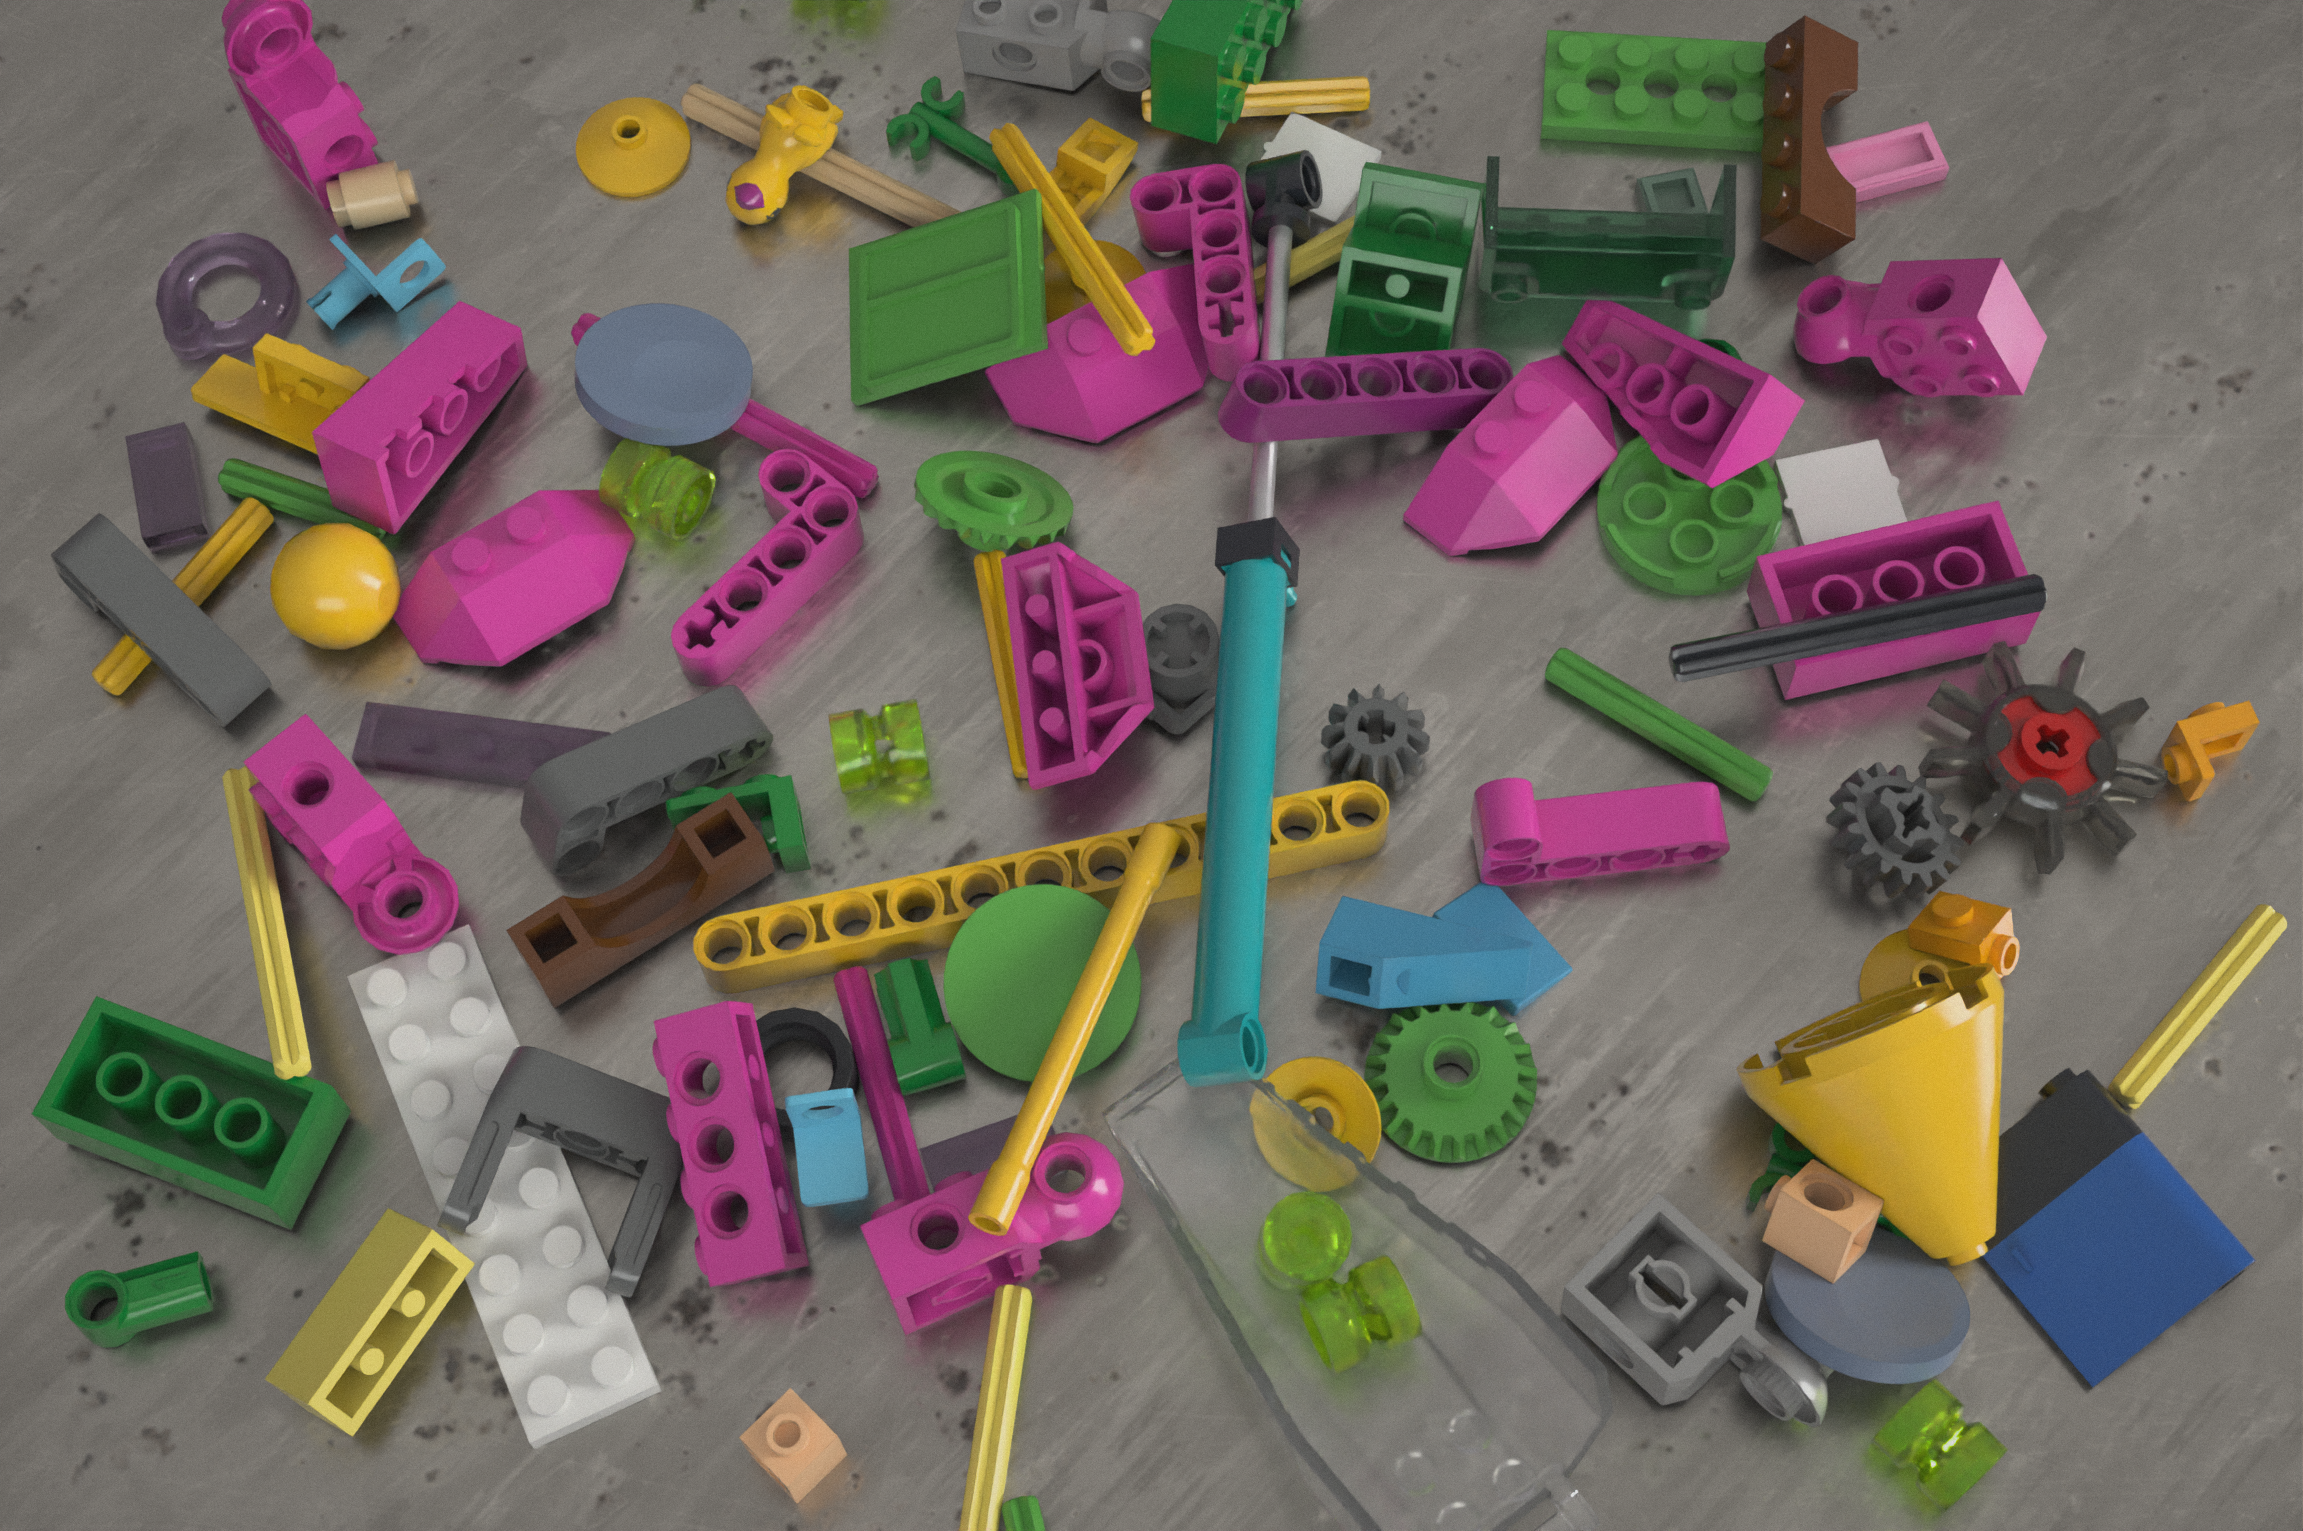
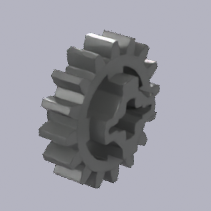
(1895, 831)

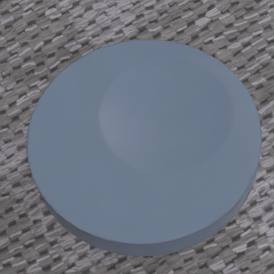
(663, 374)
(1882, 1321)

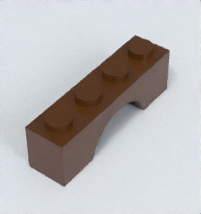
(1804, 196)
(588, 938)

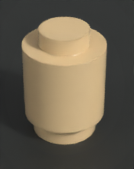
(372, 195)

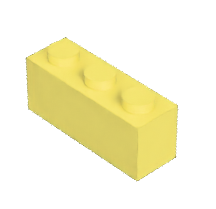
(370, 1321)

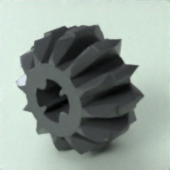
(1362, 718)

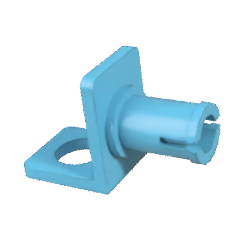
(358, 281)
(828, 1147)

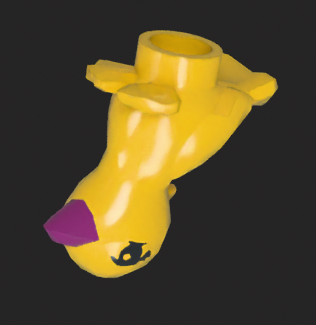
(792, 137)

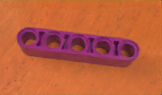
(1361, 394)

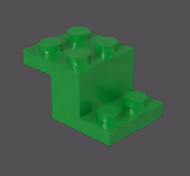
(1403, 262)

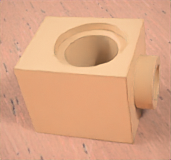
(1821, 1220)
(793, 1445)

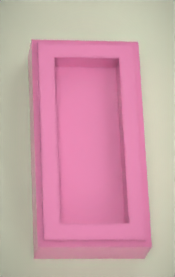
(1890, 161)

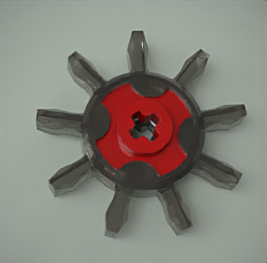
(2042, 756)

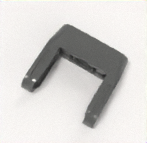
(590, 1117)

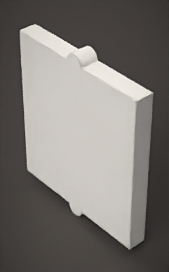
(1337, 158)
(1839, 491)

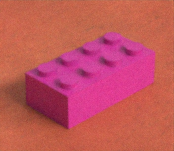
(1884, 567)

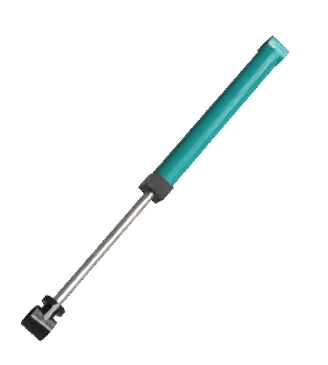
(1260, 569)

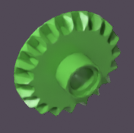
(993, 499)
(1443, 1117)

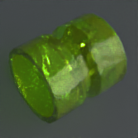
(658, 487)
(856, 749)
(1303, 1241)
(1359, 1314)
(1940, 1444)

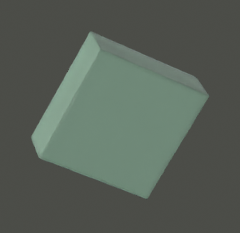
(1671, 193)

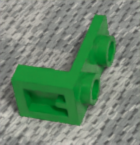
(764, 799)

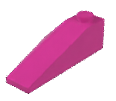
(1682, 396)

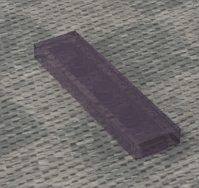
(460, 744)

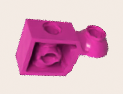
(295, 93)
(1927, 326)
(352, 839)
(938, 1283)

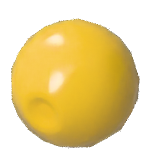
(335, 586)

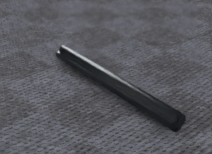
(1857, 628)

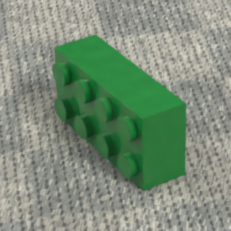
(1207, 58)
(192, 1112)

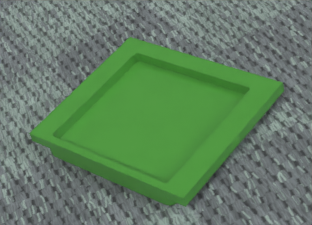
(947, 298)

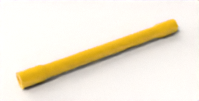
(1011, 1171)

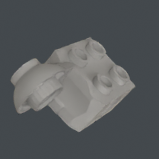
(1056, 42)
(1680, 1309)

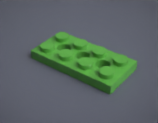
(1635, 116)

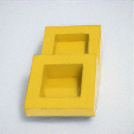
(1091, 166)

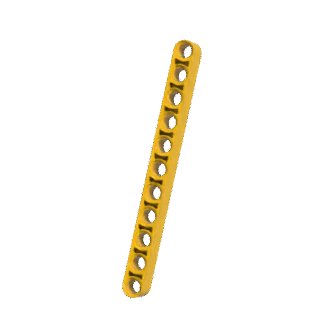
(950, 888)

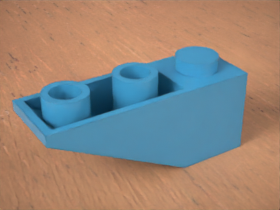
(1411, 959)

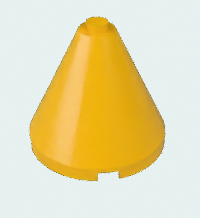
(1903, 1103)

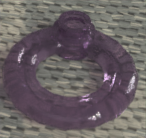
(230, 336)

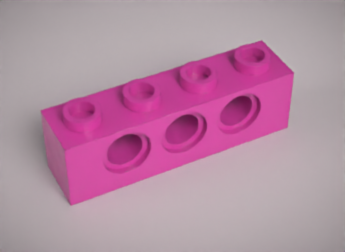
(758, 1166)

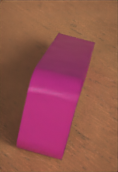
(1208, 213)
(716, 638)
(1593, 833)

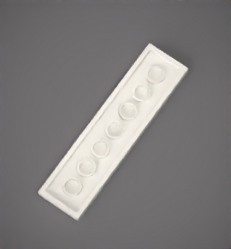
(534, 1248)

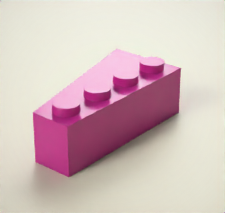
(417, 415)

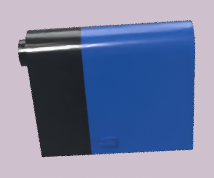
(2102, 1228)

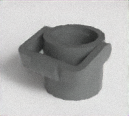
(1182, 664)

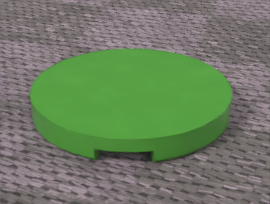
(1680, 530)
(1017, 972)

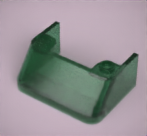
(1606, 252)

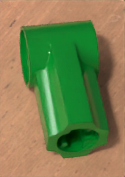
(920, 1040)
(145, 1296)

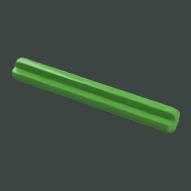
(1658, 724)

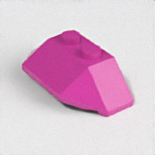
(1087, 381)
(1518, 462)
(515, 579)
(1074, 661)

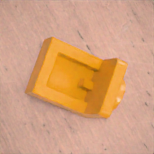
(2203, 736)
(1966, 932)

